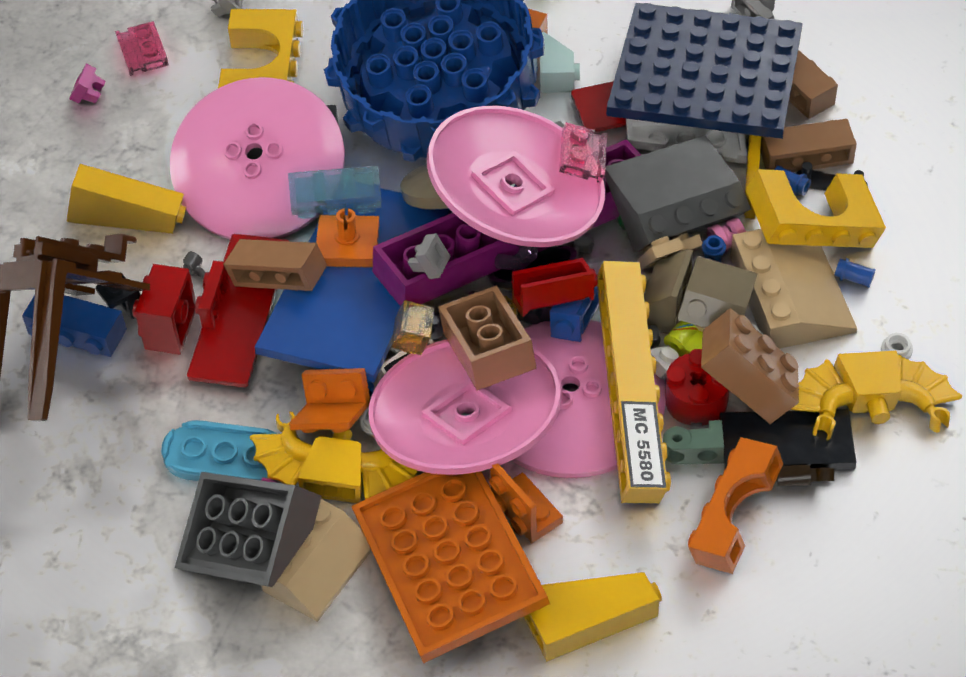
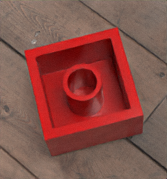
(166, 309)

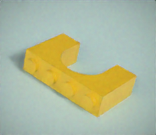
(269, 30)
(790, 223)

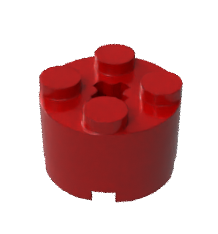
(692, 392)

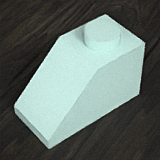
(557, 67)

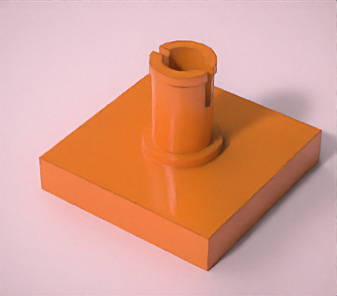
(347, 239)

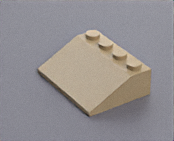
(793, 291)

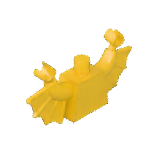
(873, 385)
(329, 465)

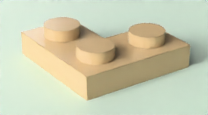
(664, 247)

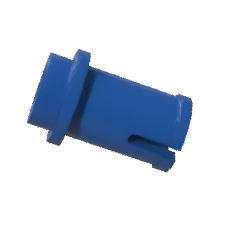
(799, 183)
(714, 248)
(854, 272)

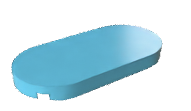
(212, 449)

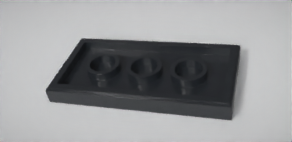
(794, 438)

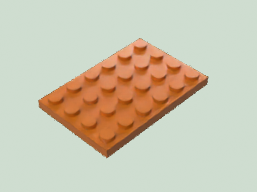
(449, 559)

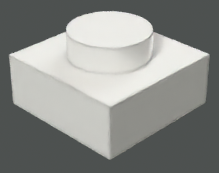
(664, 357)

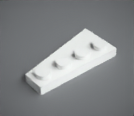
(648, 135)

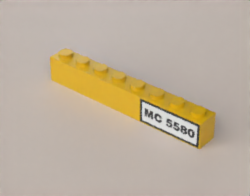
(632, 384)

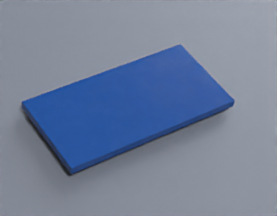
(349, 311)

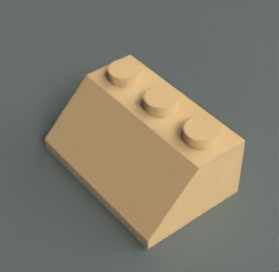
(322, 563)

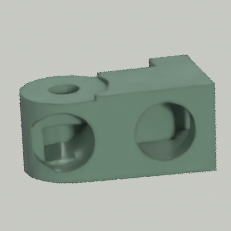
(695, 445)

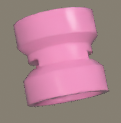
(726, 231)

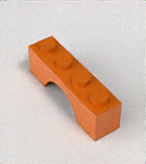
(750, 470)

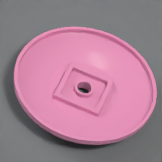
(494, 146)
(242, 194)
(421, 405)
(582, 434)

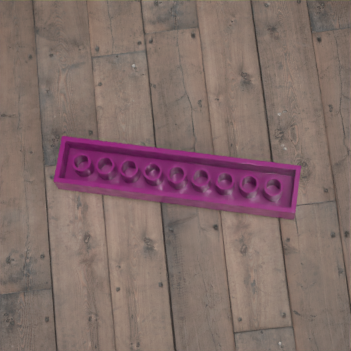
(470, 250)

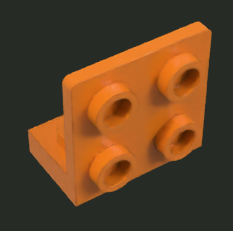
(333, 400)
(524, 504)

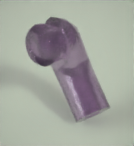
(516, 262)

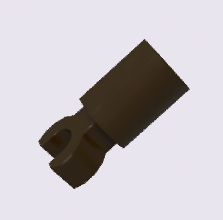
(803, 476)

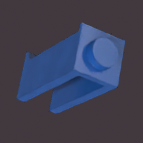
(572, 318)

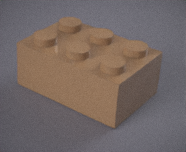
(487, 337)
(750, 365)

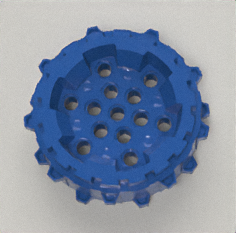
(432, 55)

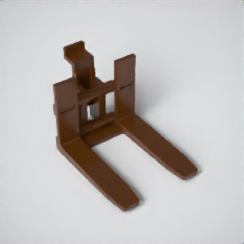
(52, 270)

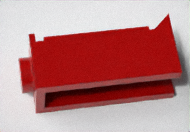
(552, 285)

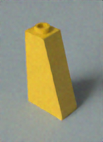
(122, 202)
(591, 611)

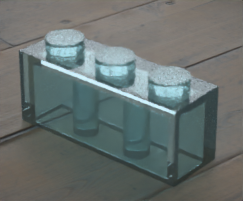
(333, 190)

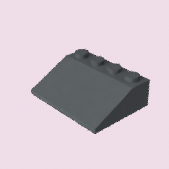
(675, 191)
(245, 528)

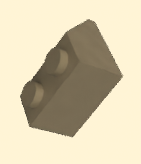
(667, 289)
(714, 290)

